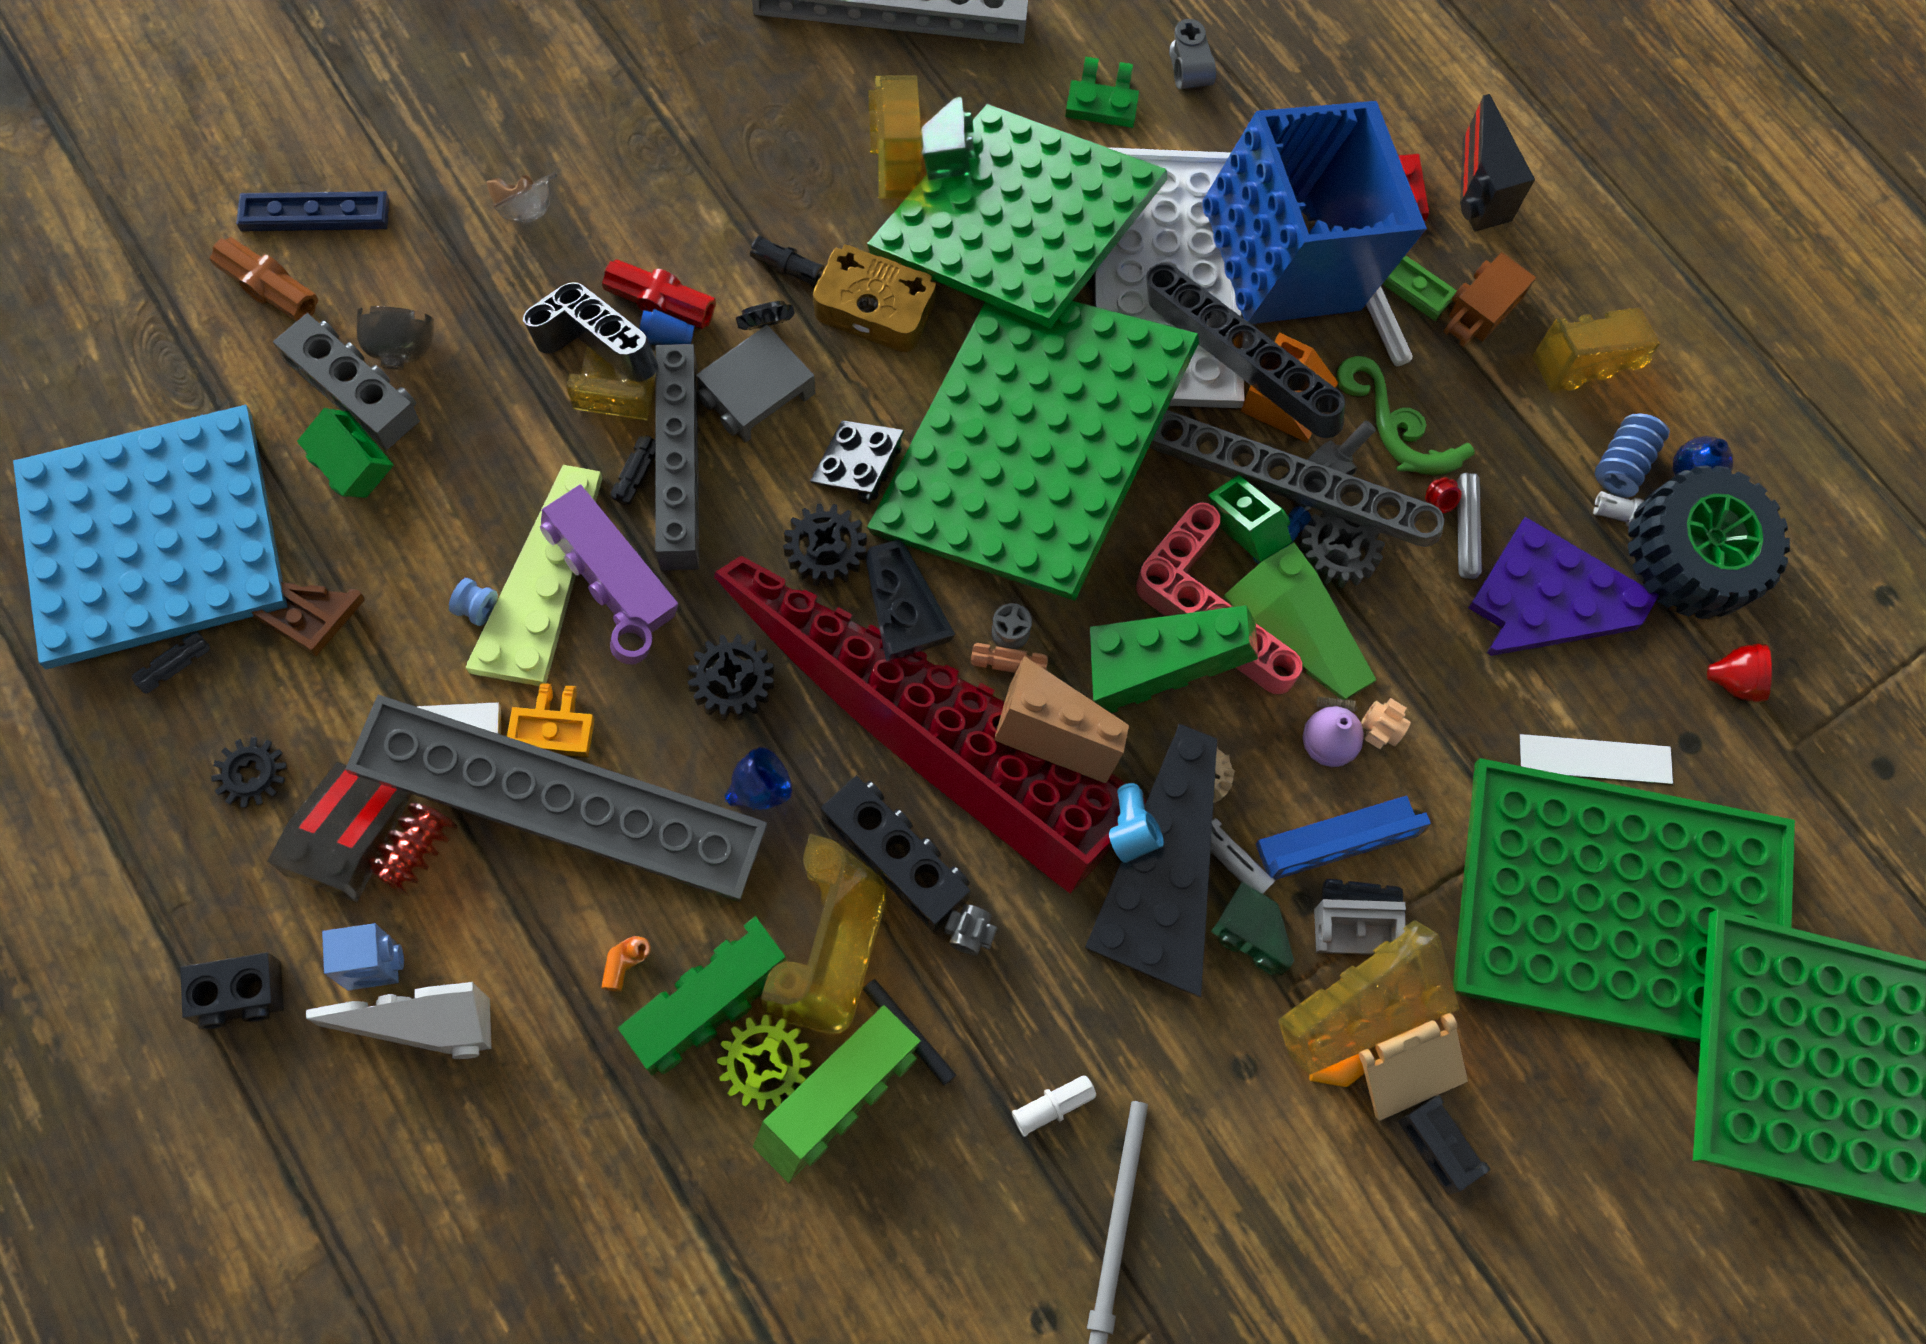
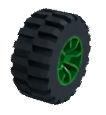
(1709, 542)

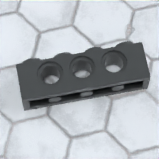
(303, 347)

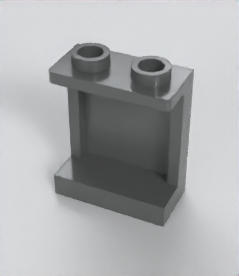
(753, 382)

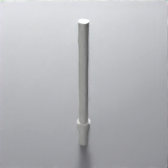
(1101, 1320)

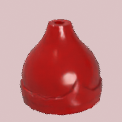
(1744, 672)

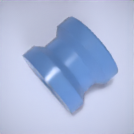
(472, 601)

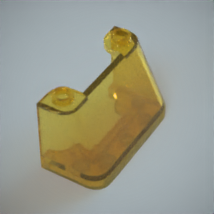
(829, 986)

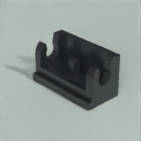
(1443, 1146)

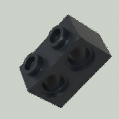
(232, 979)

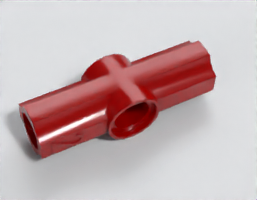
(660, 292)

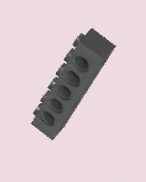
(677, 458)

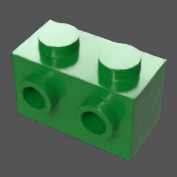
(344, 453)
(1251, 518)

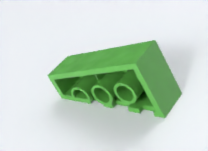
(834, 1094)

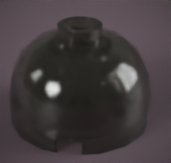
(393, 335)

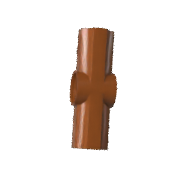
(263, 278)

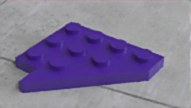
(1555, 594)

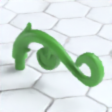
(1411, 420)

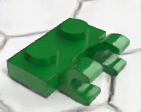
(1103, 102)

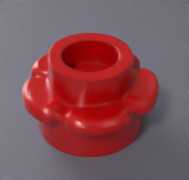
(1443, 494)

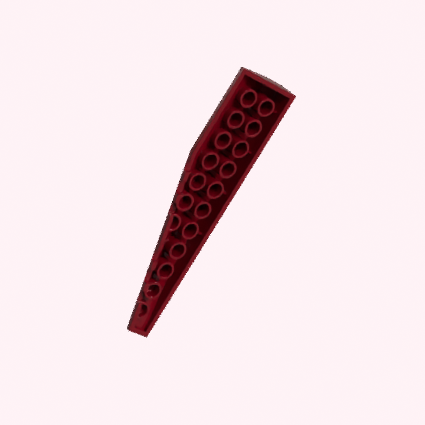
(937, 728)

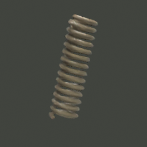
(1336, 702)

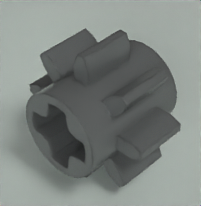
(970, 929)

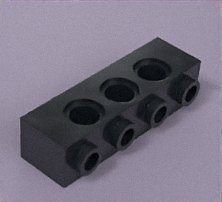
(928, 904)

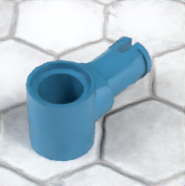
(1136, 829)

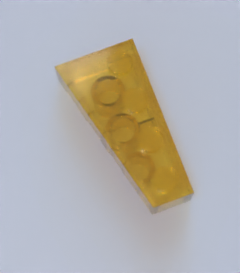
(1378, 1000)

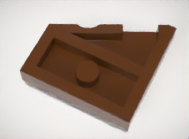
(311, 615)

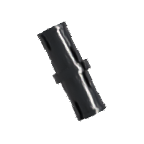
(786, 260)

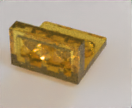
(607, 391)

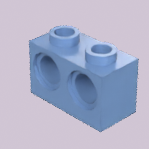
(361, 957)

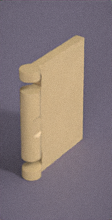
(1414, 1067)

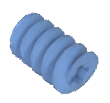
(1631, 454)

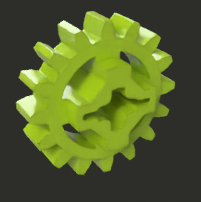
(773, 1042)

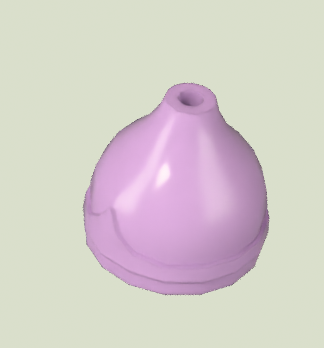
(1333, 736)

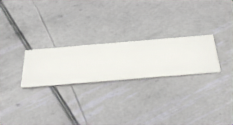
(1597, 758)

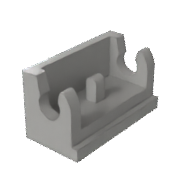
(1357, 925)

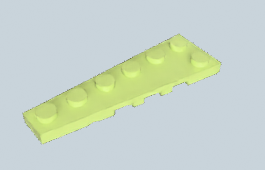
(532, 606)

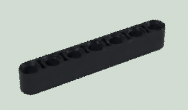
(1227, 333)

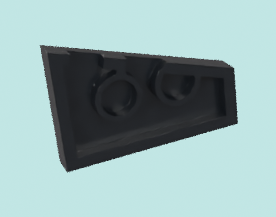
(904, 603)

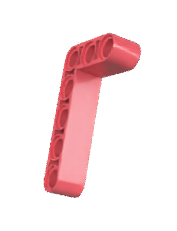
(1180, 585)

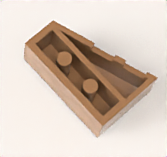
(1060, 724)

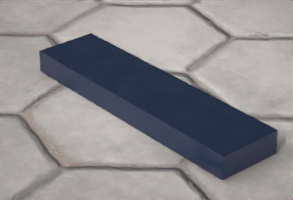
(313, 211)

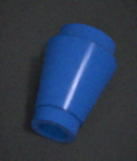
(665, 329)

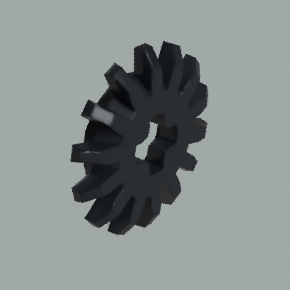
(243, 758)

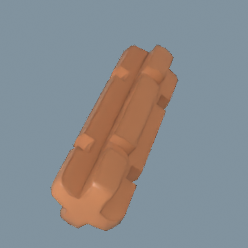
(1003, 658)

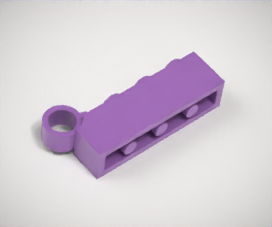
(610, 567)

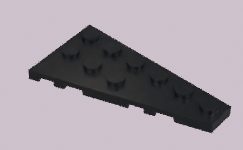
(1160, 899)

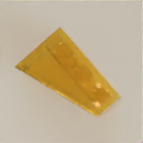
(896, 134)
(1594, 348)

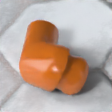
(621, 958)

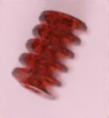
(410, 846)

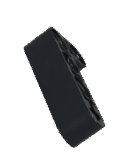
(579, 313)

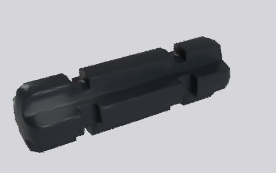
(634, 470)
(170, 662)
(1336, 890)

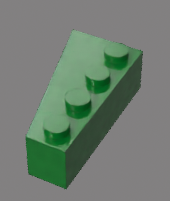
(1167, 652)
(703, 1000)

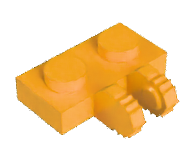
(553, 730)

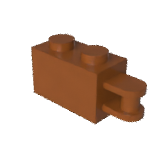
(1488, 299)

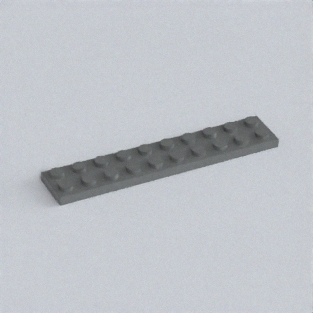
(557, 797)

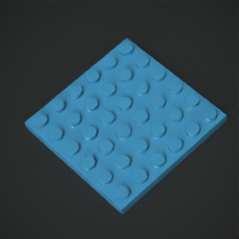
(147, 536)

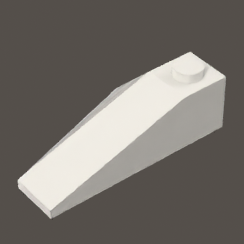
(437, 1019)

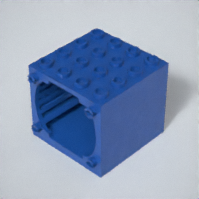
(1337, 171)

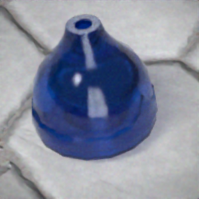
(1703, 452)
(759, 781)

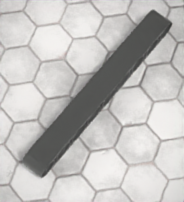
(1301, 472)

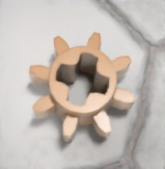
(1385, 723)

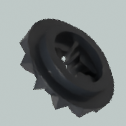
(765, 314)

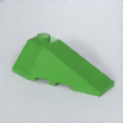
(1298, 611)

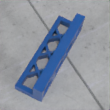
(1340, 837)

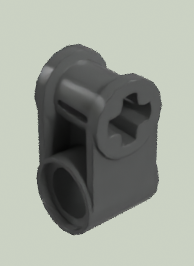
(1192, 56)

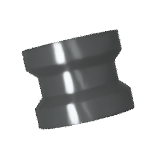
(1013, 618)

